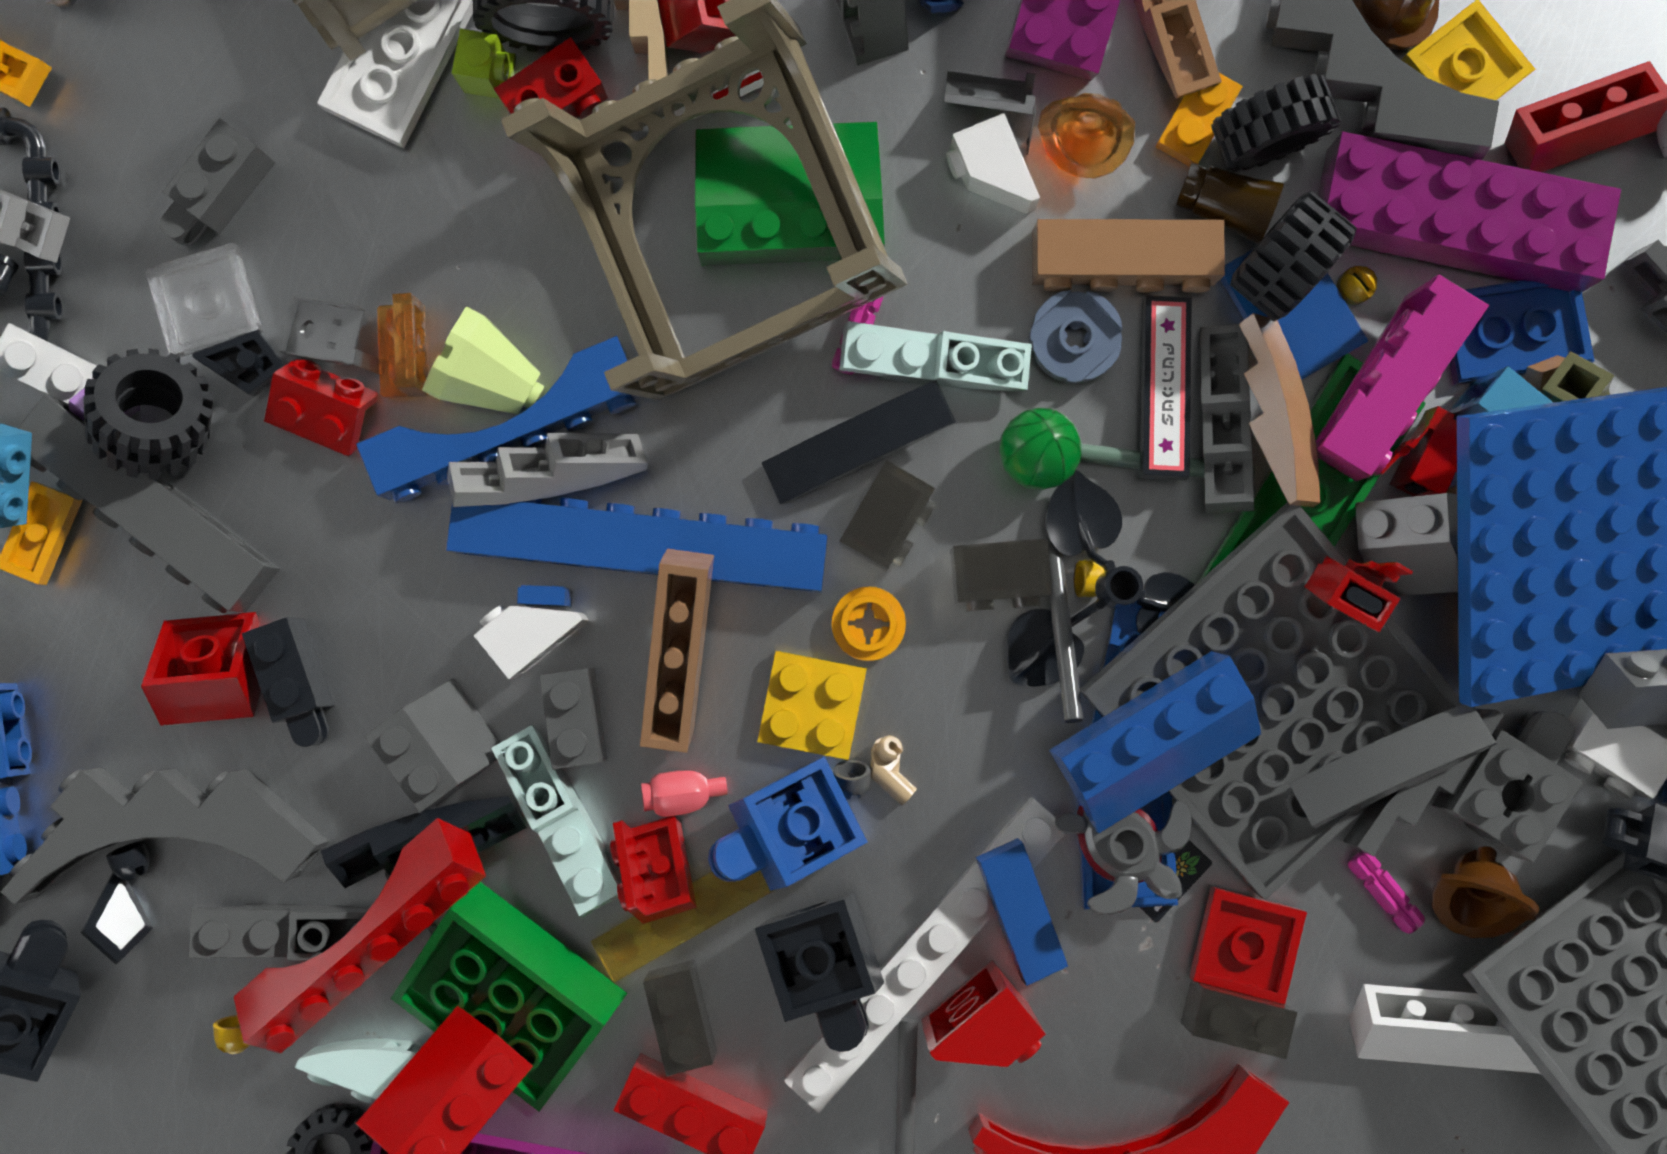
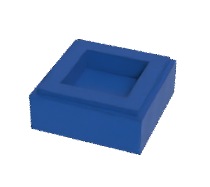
(544, 596)

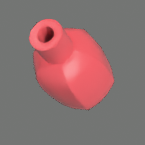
(680, 792)

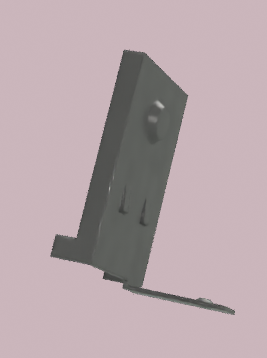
(992, 93)
(329, 334)

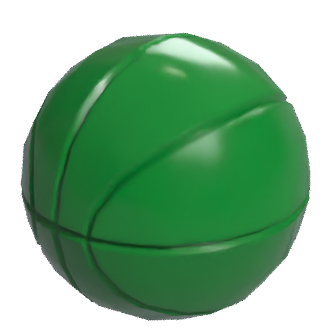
(1040, 448)

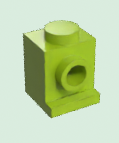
(481, 63)

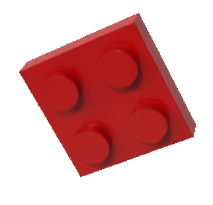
(1248, 945)

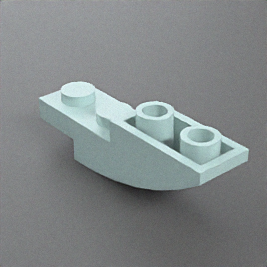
(923, 357)
(559, 819)
(358, 1064)

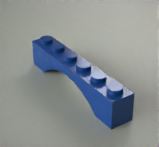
(409, 459)

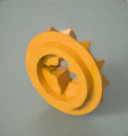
(884, 608)

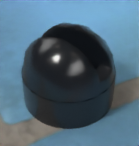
(129, 860)

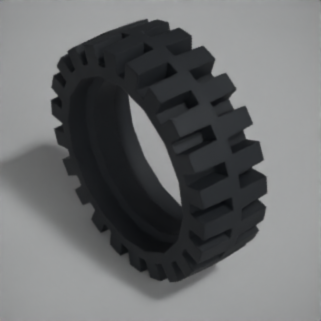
(545, 26)

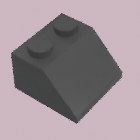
(1418, 535)
(435, 745)

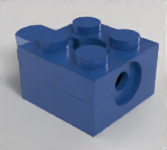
(788, 829)

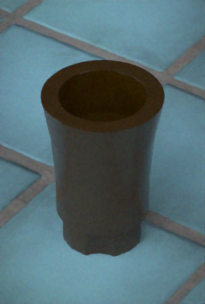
(1239, 200)

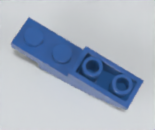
(14, 761)

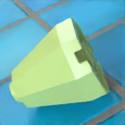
(482, 368)

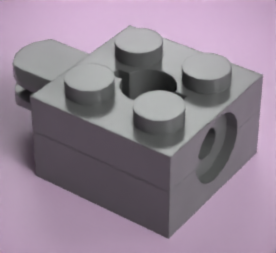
(1516, 768)

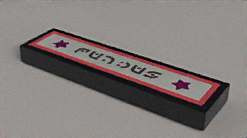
(1166, 388)

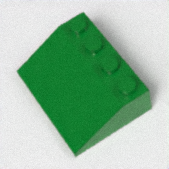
(758, 198)
(515, 984)

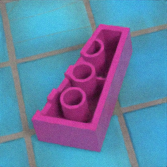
(1398, 377)

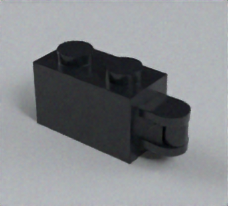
(291, 678)
(1646, 840)

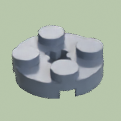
(1076, 310)

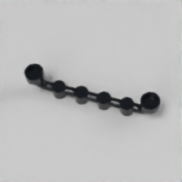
(38, 173)

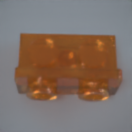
(402, 347)

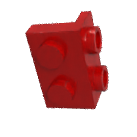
(318, 405)
(652, 869)

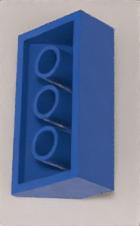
(1158, 739)

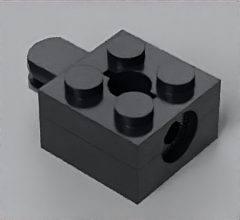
(823, 966)
(34, 999)

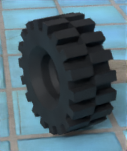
(1275, 122)

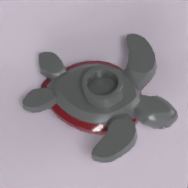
(1130, 854)

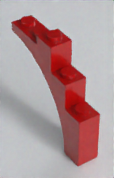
(1227, 1122)

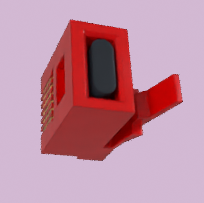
(1427, 455)
(1358, 589)

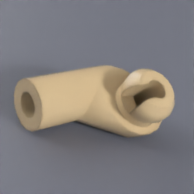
(886, 766)

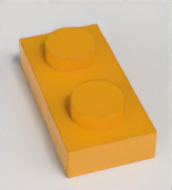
(1190, 126)
(35, 546)

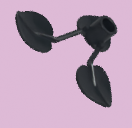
(1080, 520)

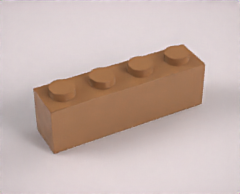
(1127, 254)
(676, 650)

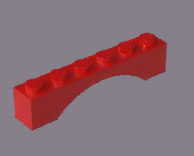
(425, 882)

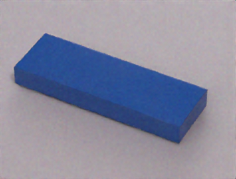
(1021, 911)

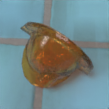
(1087, 134)

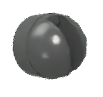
(853, 777)

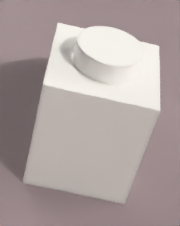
(993, 164)
(525, 635)

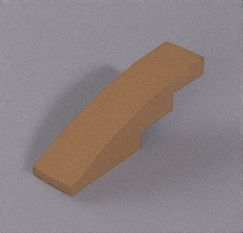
(1179, 44)
(1286, 421)

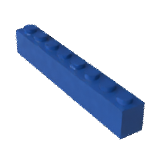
(637, 542)

